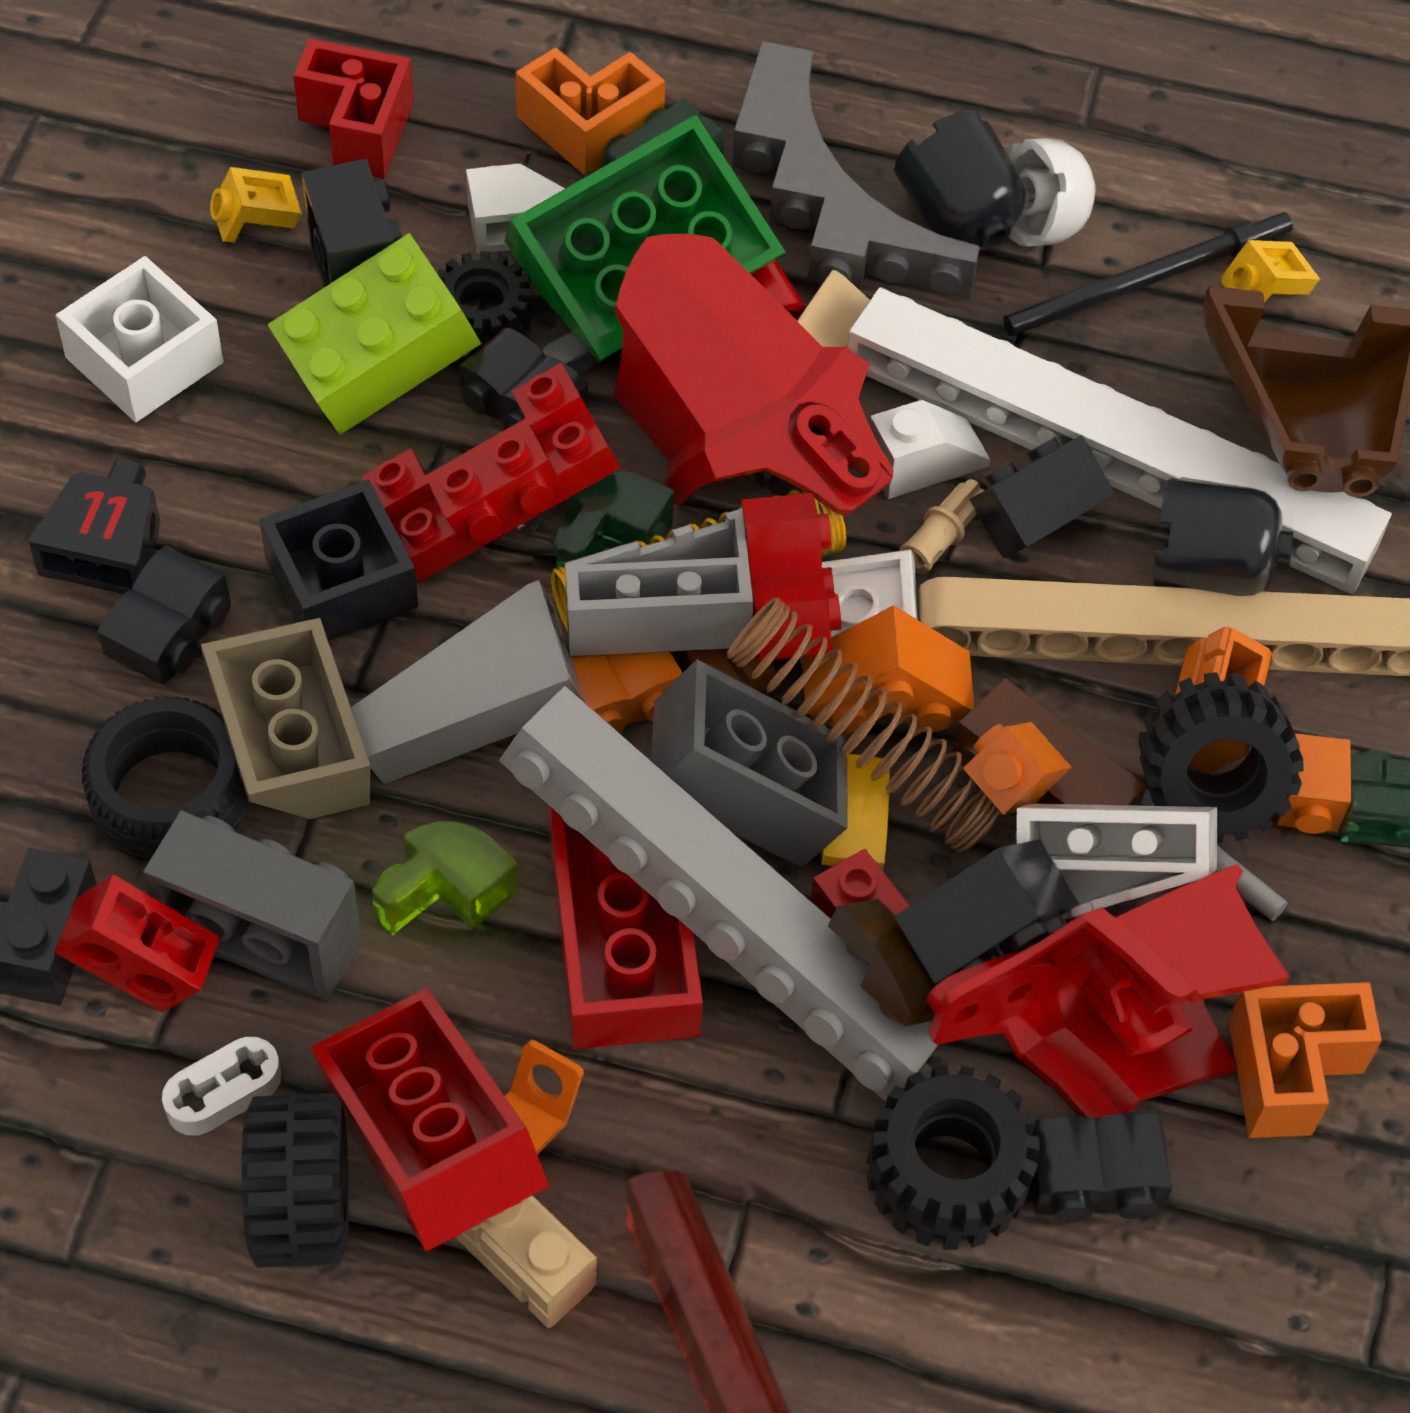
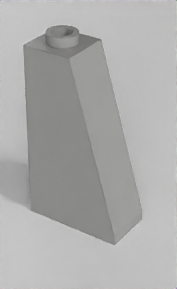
(469, 688)

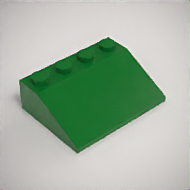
(589, 232)

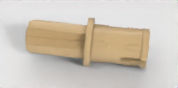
(943, 526)

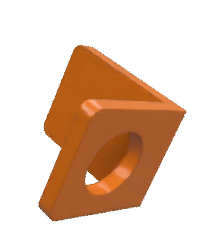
(542, 1112)

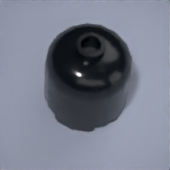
(963, 181)
(1220, 538)

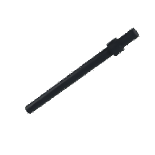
(1119, 284)

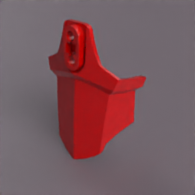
(737, 380)
(1117, 1002)

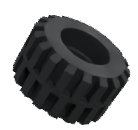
(1214, 713)
(963, 1110)
(295, 1180)

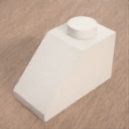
(498, 196)
(926, 446)

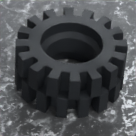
(491, 280)

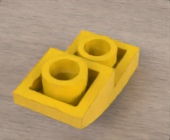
(865, 814)

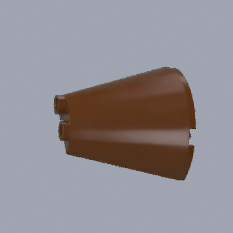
(1321, 403)

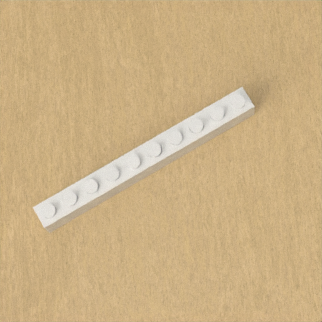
(1132, 442)

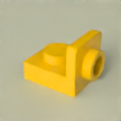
(254, 199)
(1270, 269)

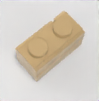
(534, 1259)

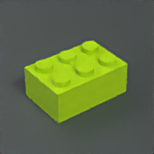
(374, 334)

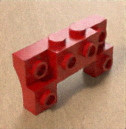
(497, 482)

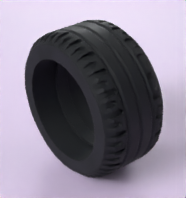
(149, 730)

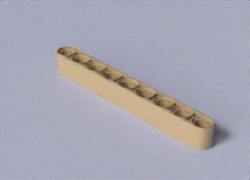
(1160, 622)

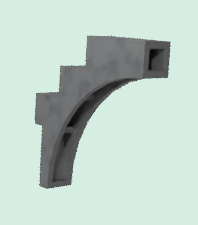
(815, 195)

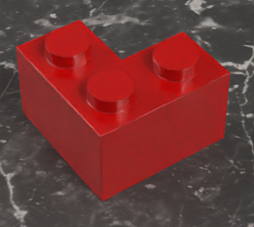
(359, 97)
(786, 563)

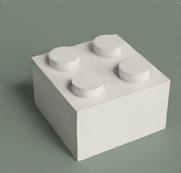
(140, 338)

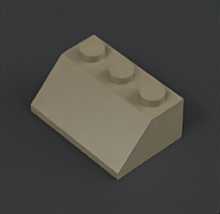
(289, 720)

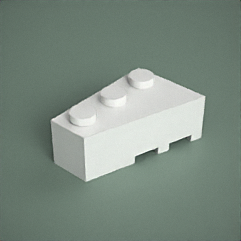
(1122, 849)

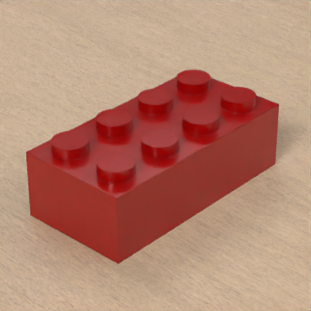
(622, 954)
(430, 1118)

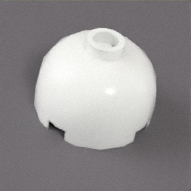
(1057, 191)

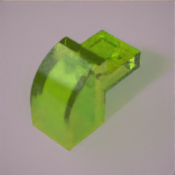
(448, 864)

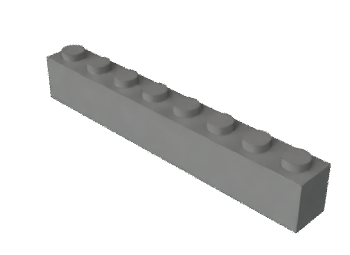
(713, 886)

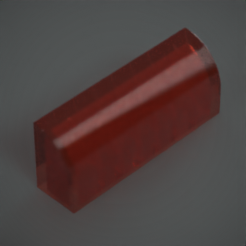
(700, 1296)

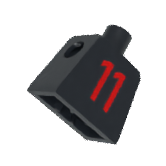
(99, 530)

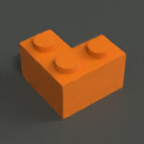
(582, 111)
(907, 660)
(1287, 1044)

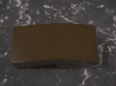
(896, 973)

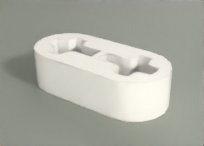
(221, 1085)

